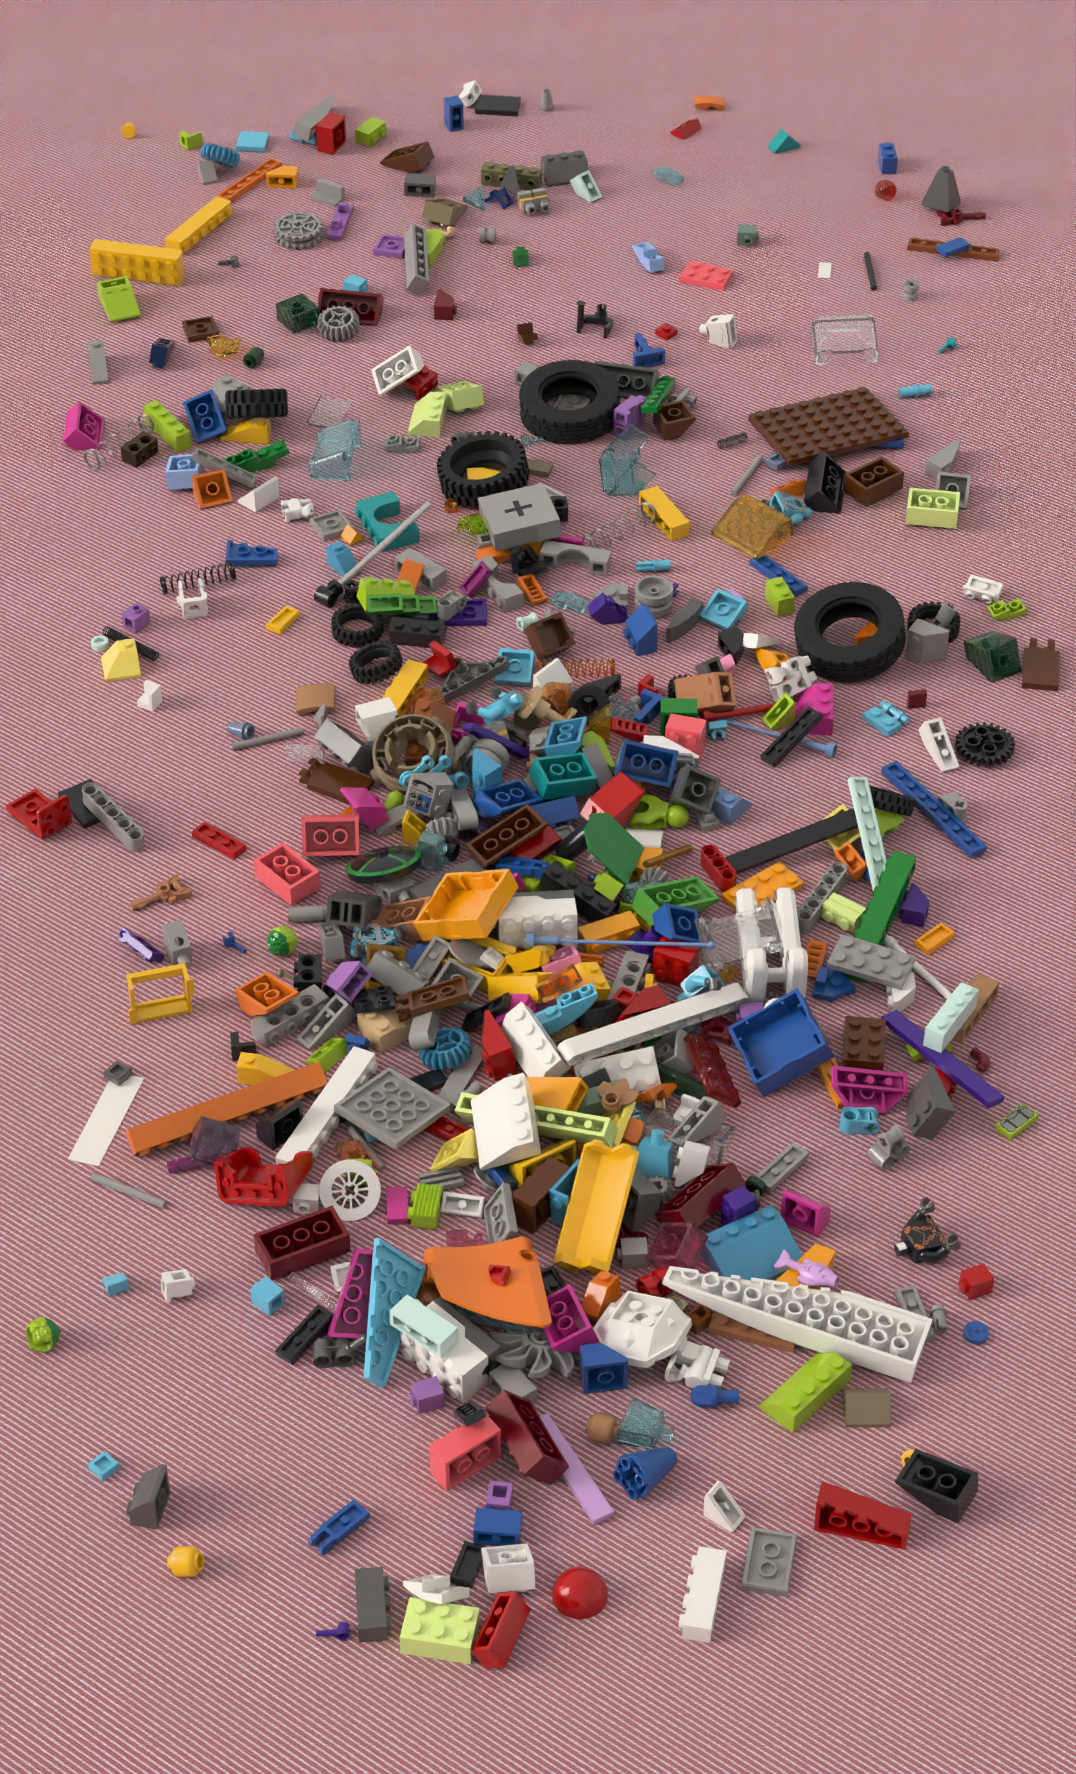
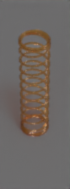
(612, 667)

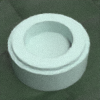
(100, 643)

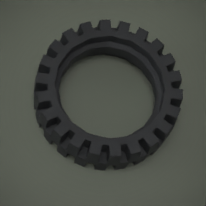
(930, 611)
(356, 637)
(380, 671)
(892, 801)

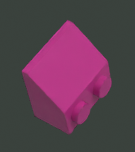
(366, 806)
(804, 1212)

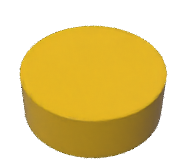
(128, 130)

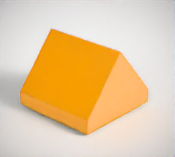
(351, 536)

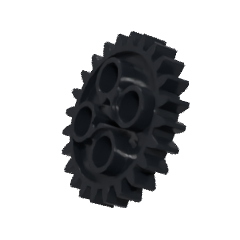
(996, 749)

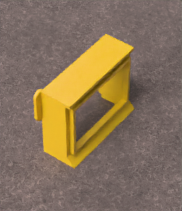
(500, 947)
(161, 1007)

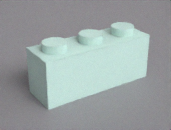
(424, 1326)

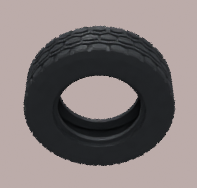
(569, 378)
(843, 602)

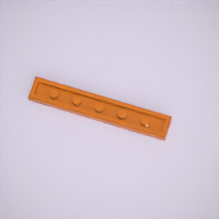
(249, 180)

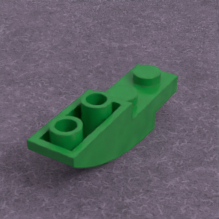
(260, 459)

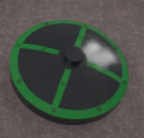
(384, 864)

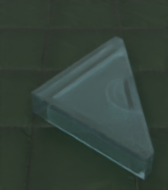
(475, 198)

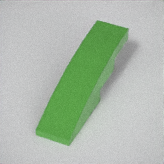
(401, 604)

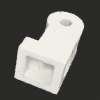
(469, 95)

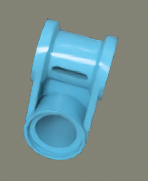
(858, 1120)

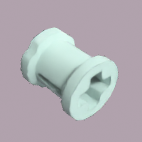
(523, 622)

